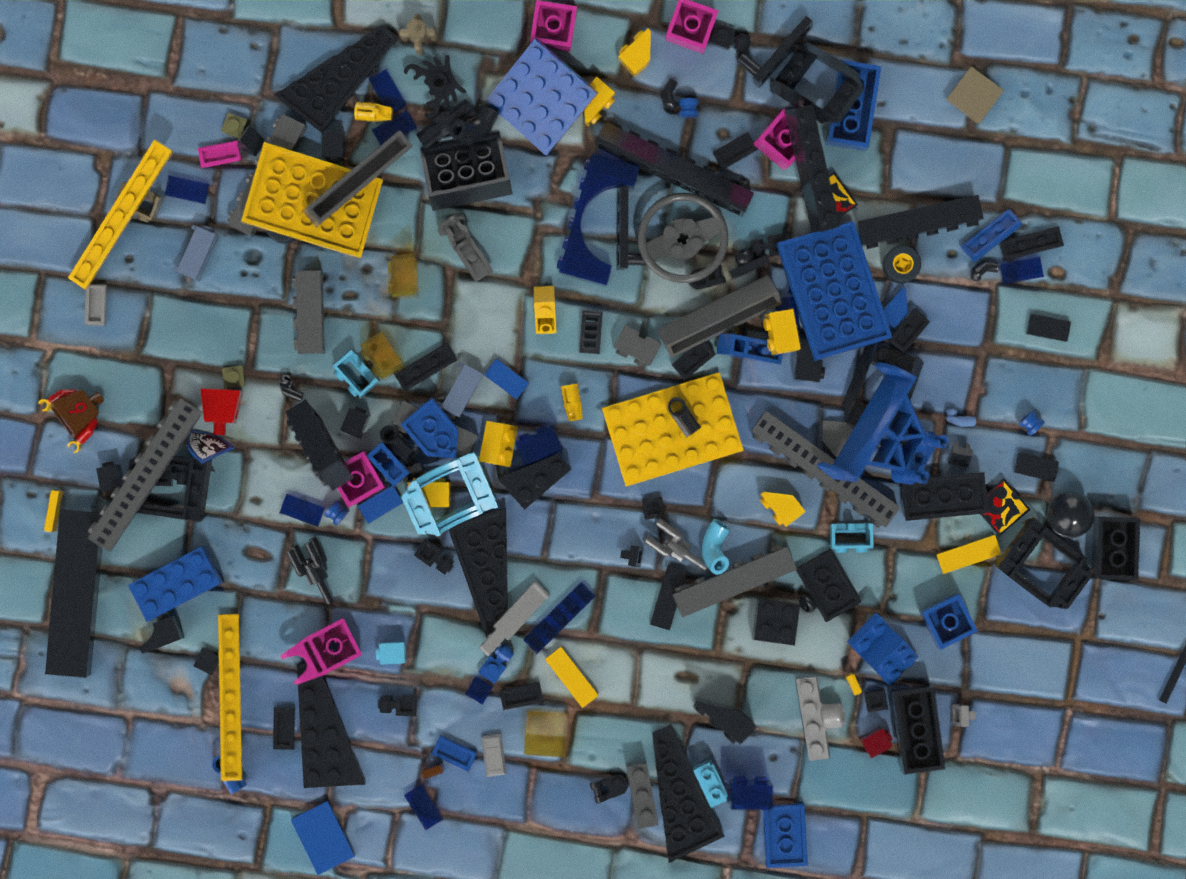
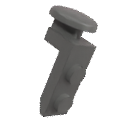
(465, 246)

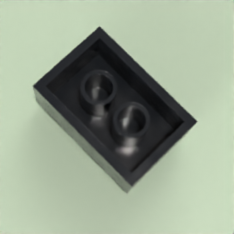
(1115, 548)

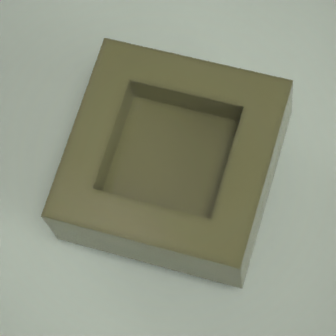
(234, 126)
(233, 377)

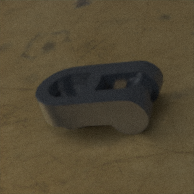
(705, 282)
(616, 784)

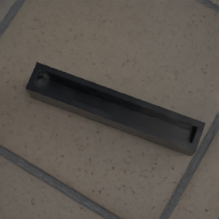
(812, 168)
(920, 220)

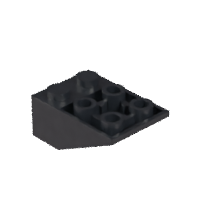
(730, 719)

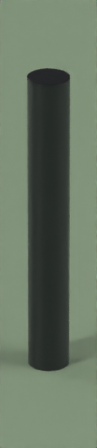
(1174, 677)

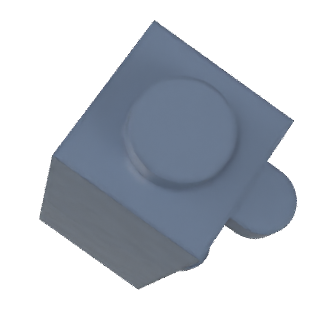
(197, 252)
(461, 391)

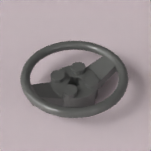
(697, 234)

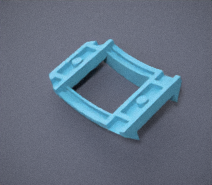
(476, 483)

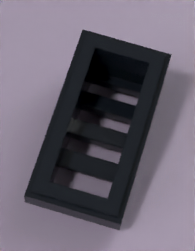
(596, 315)

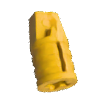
(372, 112)
(572, 401)

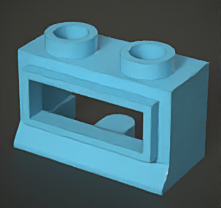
(361, 367)
(851, 528)
(710, 783)

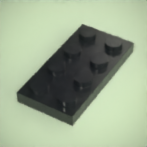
(946, 497)

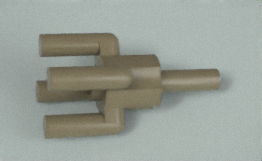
(417, 33)

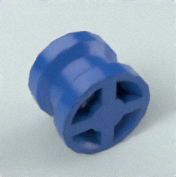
(688, 107)
(1031, 423)
(336, 512)

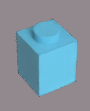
(391, 652)

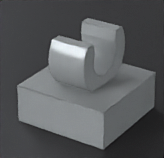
(961, 715)

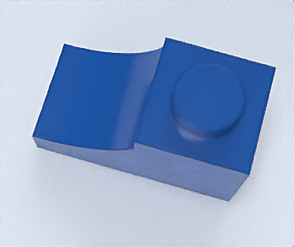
(388, 464)

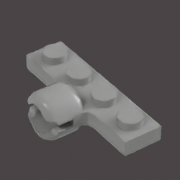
(817, 717)

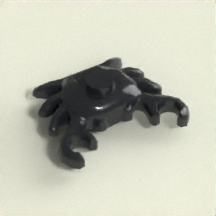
(439, 81)

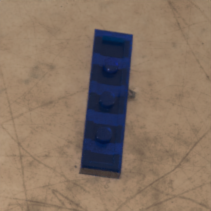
(559, 617)

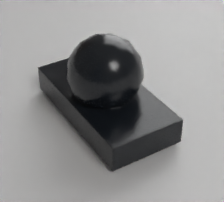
(746, 261)

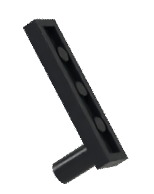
(762, 73)
(623, 257)

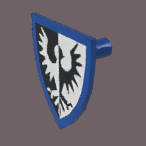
(206, 446)

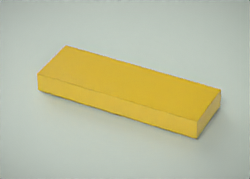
(968, 554)
(571, 677)

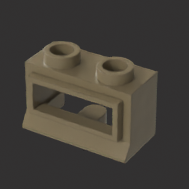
(145, 215)

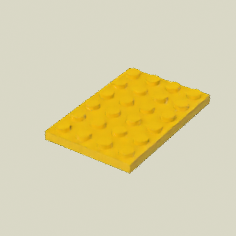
(289, 183)
(652, 443)

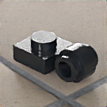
(724, 37)
(758, 247)
(167, 477)
(430, 553)
(405, 704)

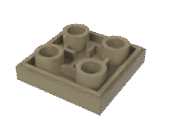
(974, 95)

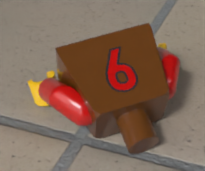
(75, 412)

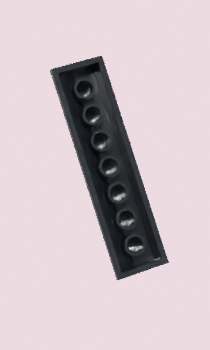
(673, 168)

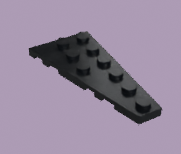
(331, 85)
(483, 558)
(324, 742)
(685, 809)

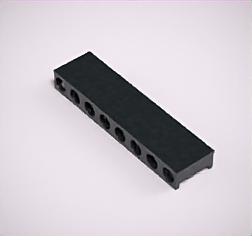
(74, 596)

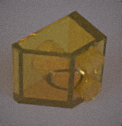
(404, 276)
(546, 734)

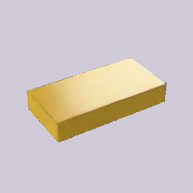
(53, 511)

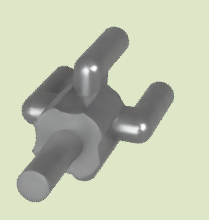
(674, 545)

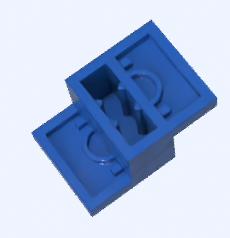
(882, 649)

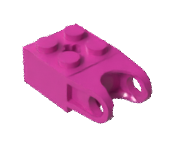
(318, 656)

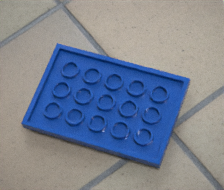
(834, 291)

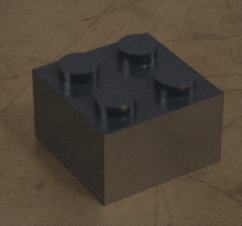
(776, 621)

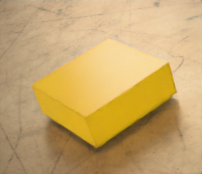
(853, 683)

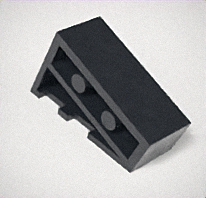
(534, 480)

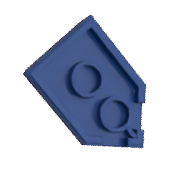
(432, 430)

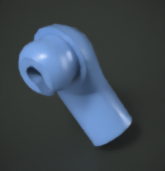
(962, 421)

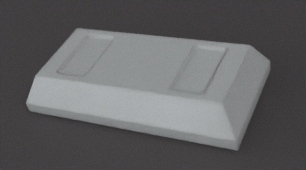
(95, 305)
(493, 755)

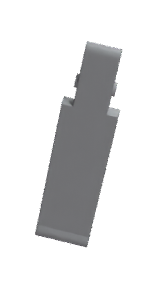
(515, 616)

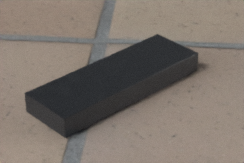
(1031, 243)
(425, 367)
(665, 605)

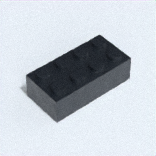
(318, 445)
(917, 729)

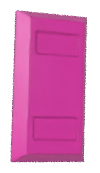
(219, 154)

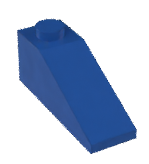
(746, 348)

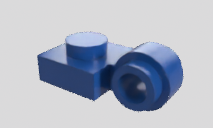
(493, 668)

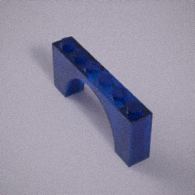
(601, 176)

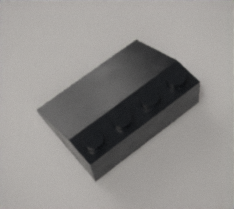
(465, 171)

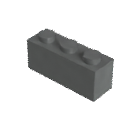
(642, 794)

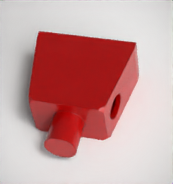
(220, 407)

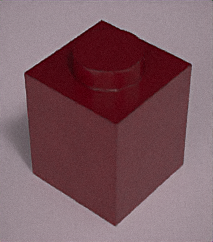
(876, 741)

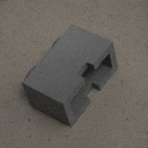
(636, 347)

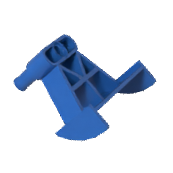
(873, 425)

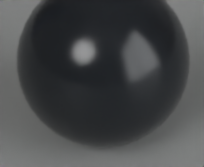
(1070, 514)

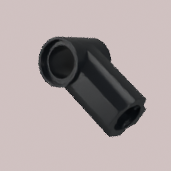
(683, 418)
(399, 444)

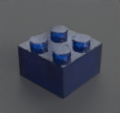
(538, 445)
(750, 793)

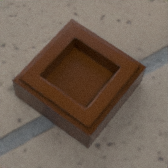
(433, 770)

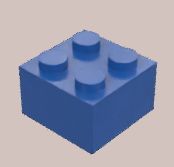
(948, 621)

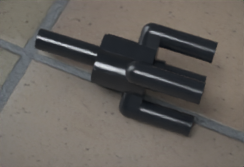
(311, 567)

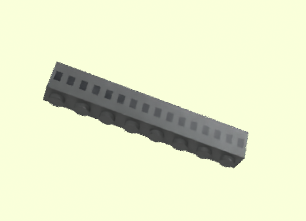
(807, 456)
(145, 474)

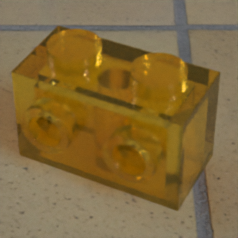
(382, 356)

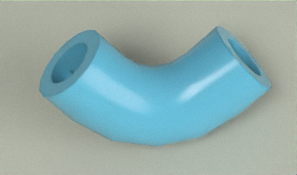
(712, 547)

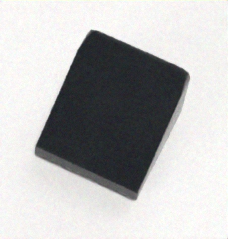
(251, 141)

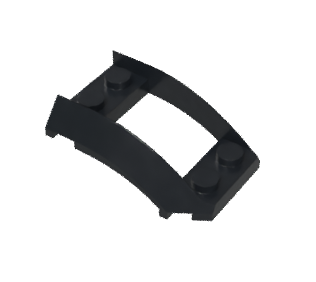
(796, 69)
(871, 355)
(195, 491)
(1022, 547)

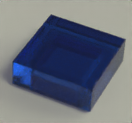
(479, 690)

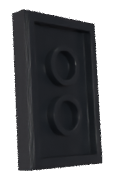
(828, 585)

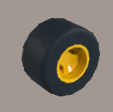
(905, 258)

